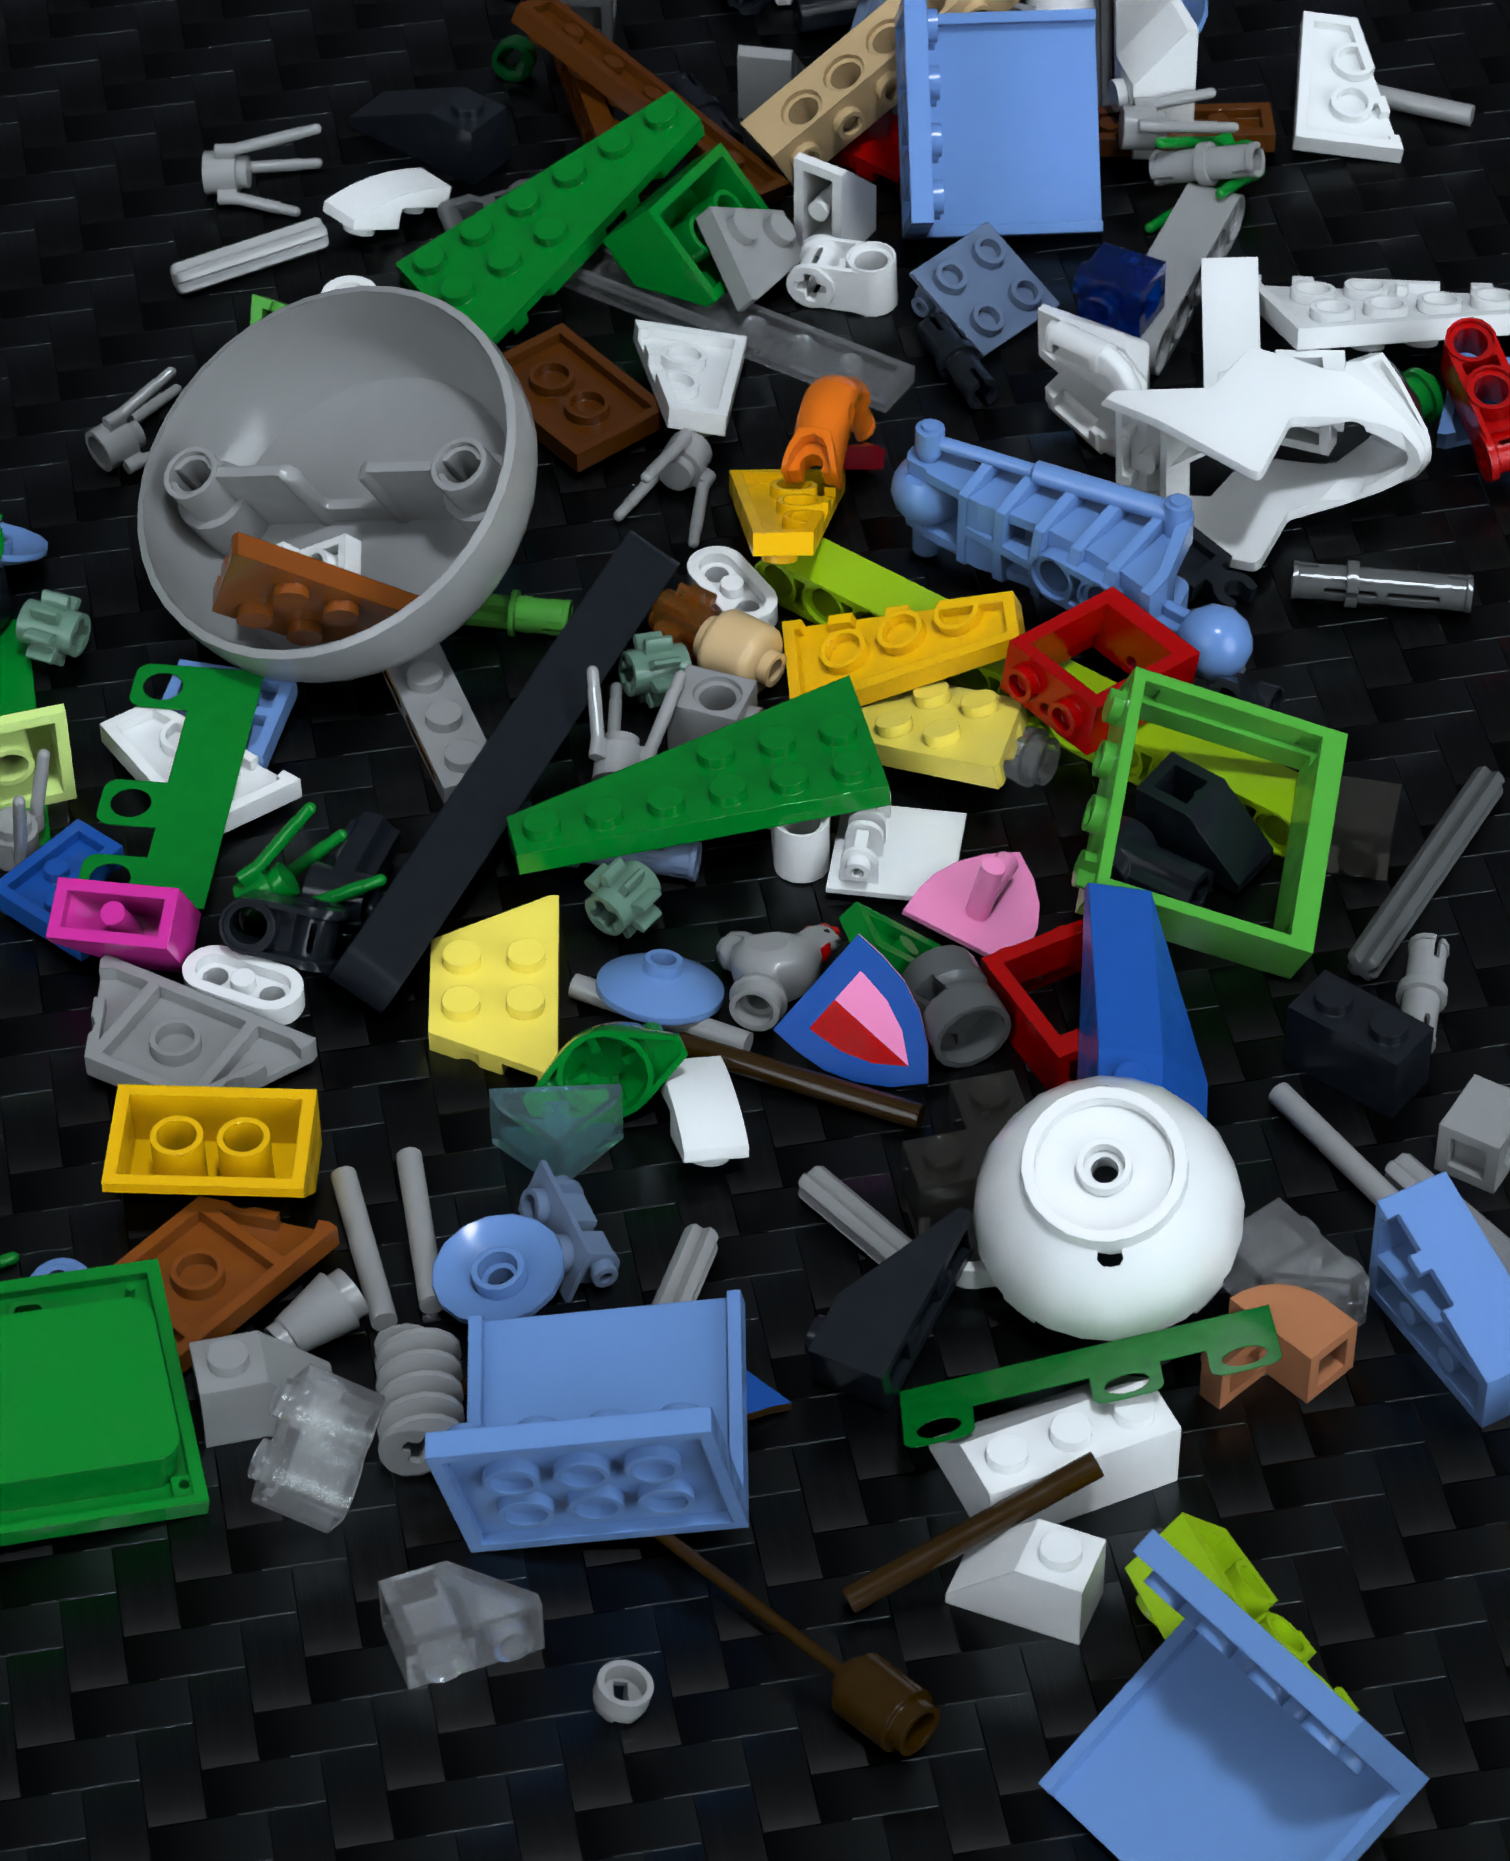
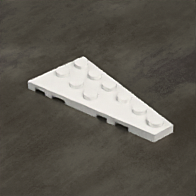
(1376, 312)

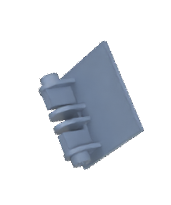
(981, 289)

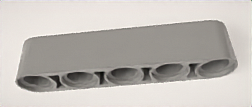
(1194, 230)

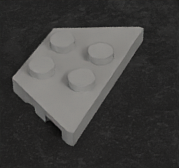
(177, 1036)

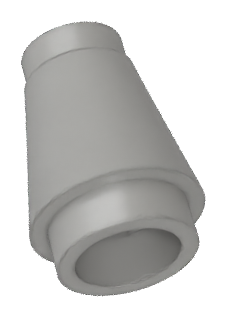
(321, 1312)

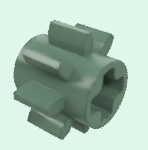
(53, 627)
(651, 666)
(623, 897)

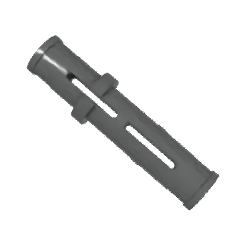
(1381, 586)

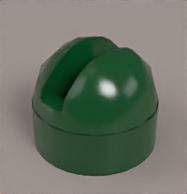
(525, 63)

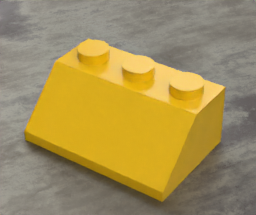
(213, 1141)

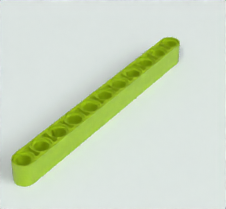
(845, 582)

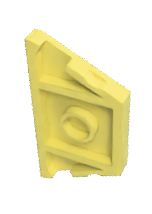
(948, 732)
(499, 990)

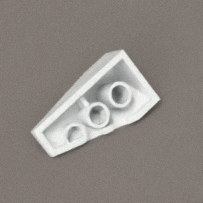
(1153, 54)

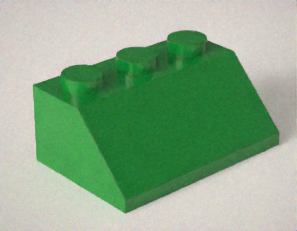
(661, 238)

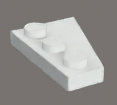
(1337, 94)
(691, 373)
(147, 744)

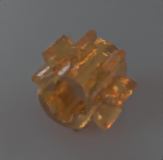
(682, 613)

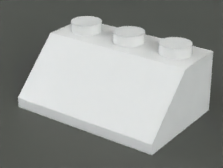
(1130, 1439)

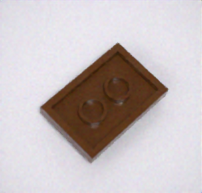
(581, 399)

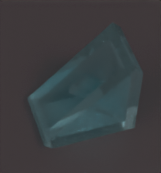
(557, 1124)

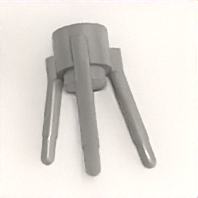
(1142, 124)
(228, 171)
(120, 435)
(679, 467)
(622, 748)
(21, 827)

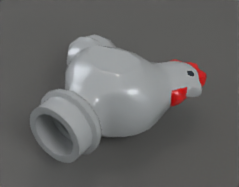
(773, 970)

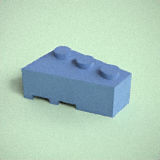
(1445, 1292)

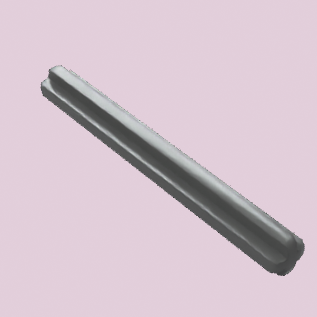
(1425, 874)

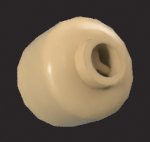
(741, 647)

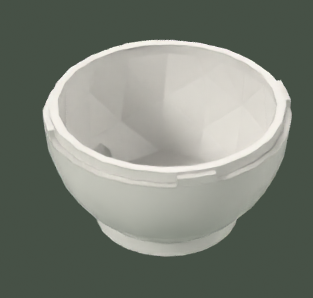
(1167, 1211)

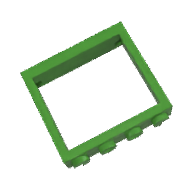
(1244, 727)

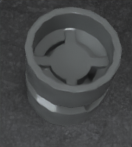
(957, 1006)

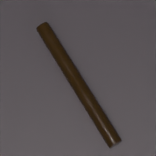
(808, 1082)
(972, 1532)

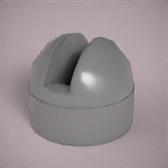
(636, 1692)

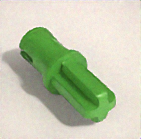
(523, 614)

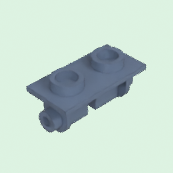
(564, 1210)

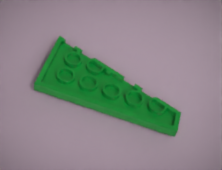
(551, 224)
(756, 774)

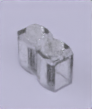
(315, 1447)

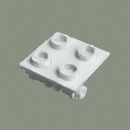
(893, 850)

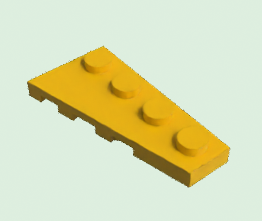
(781, 517)
(902, 647)

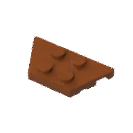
(299, 594)
(227, 1265)

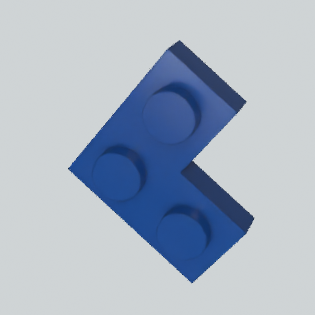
(31, 885)

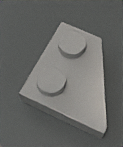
(749, 249)

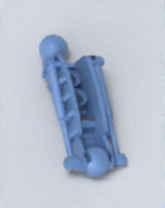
(1062, 536)

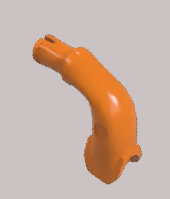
(824, 425)

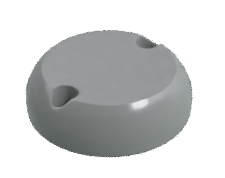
(333, 421)

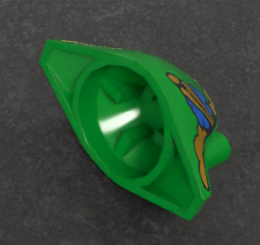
(618, 1054)

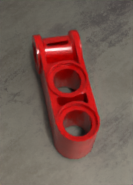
(1476, 380)

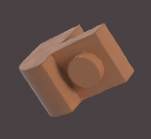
(1313, 1339)

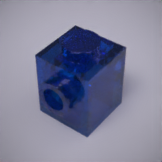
(1121, 289)

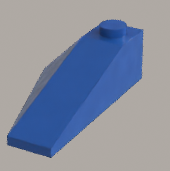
(1132, 1000)

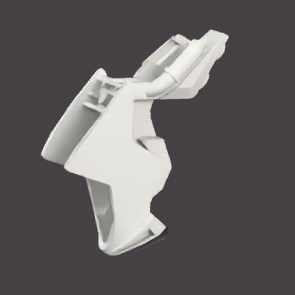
(1238, 422)

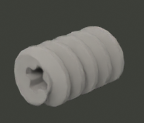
(422, 1392)

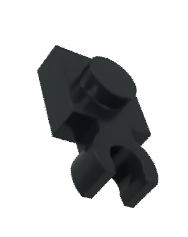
(1208, 573)

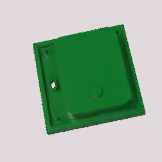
(92, 1406)

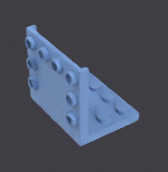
(997, 122)
(600, 1426)
(1228, 1746)

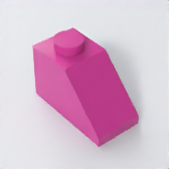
(127, 921)

